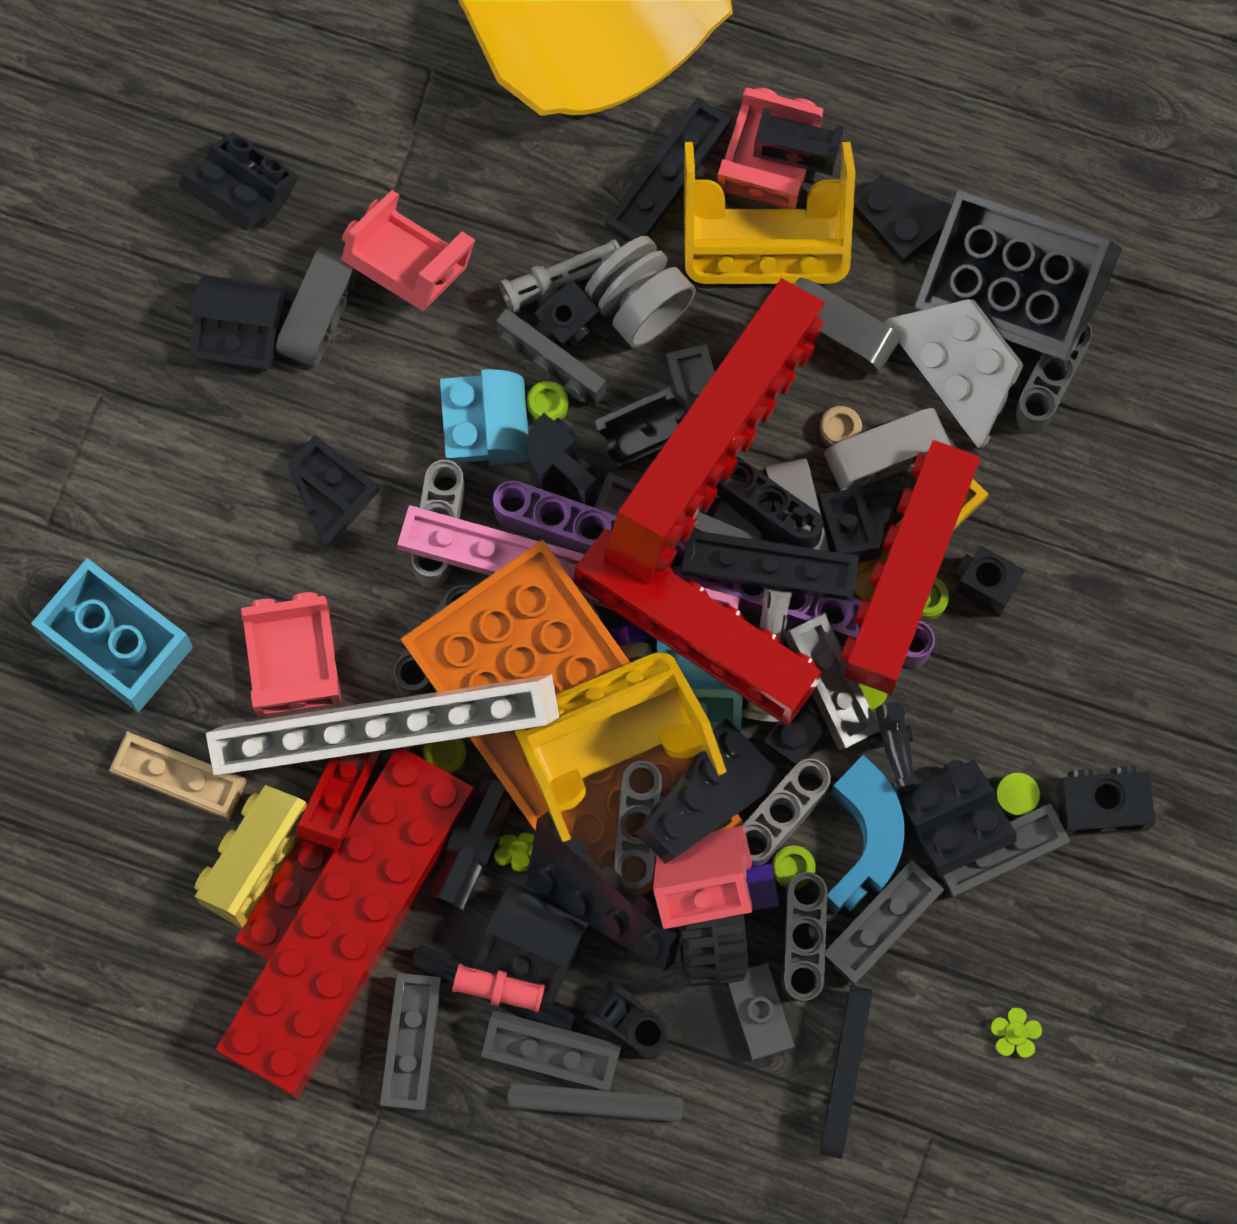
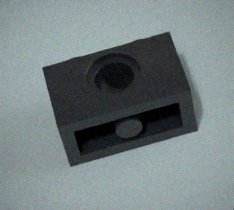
(1083, 816)

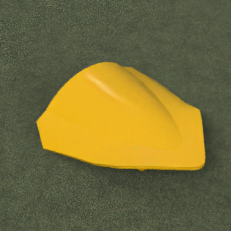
(588, 52)

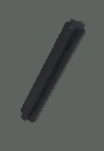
(442, 966)

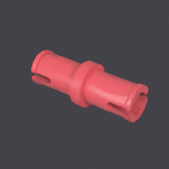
(498, 988)

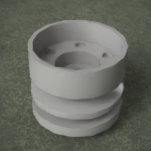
(640, 291)

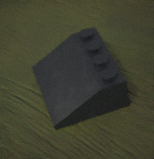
(1022, 271)

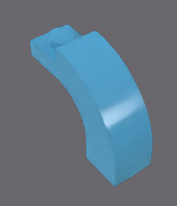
(879, 814)

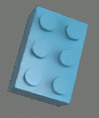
(112, 635)

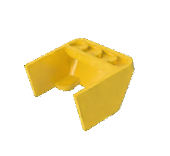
(768, 243)
(611, 722)

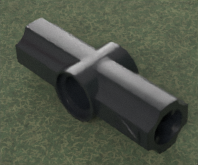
(472, 845)

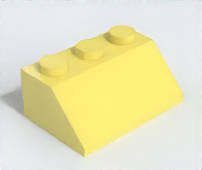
(251, 855)

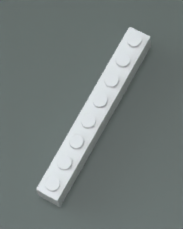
(383, 725)

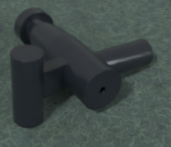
(896, 740)

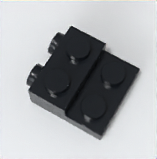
(956, 817)

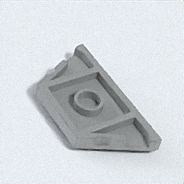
(961, 361)

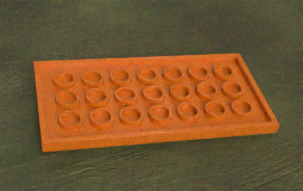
(533, 625)

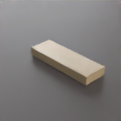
(177, 776)

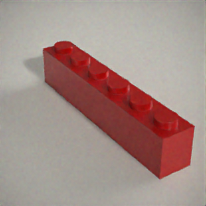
(911, 566)
(703, 632)

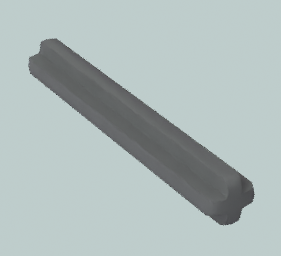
(595, 1102)

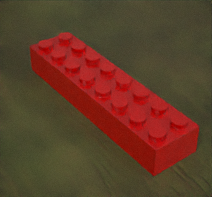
(715, 431)
(346, 923)

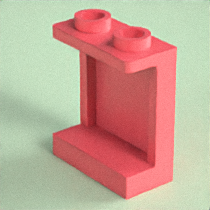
(756, 177)
(403, 253)
(291, 655)
(705, 880)

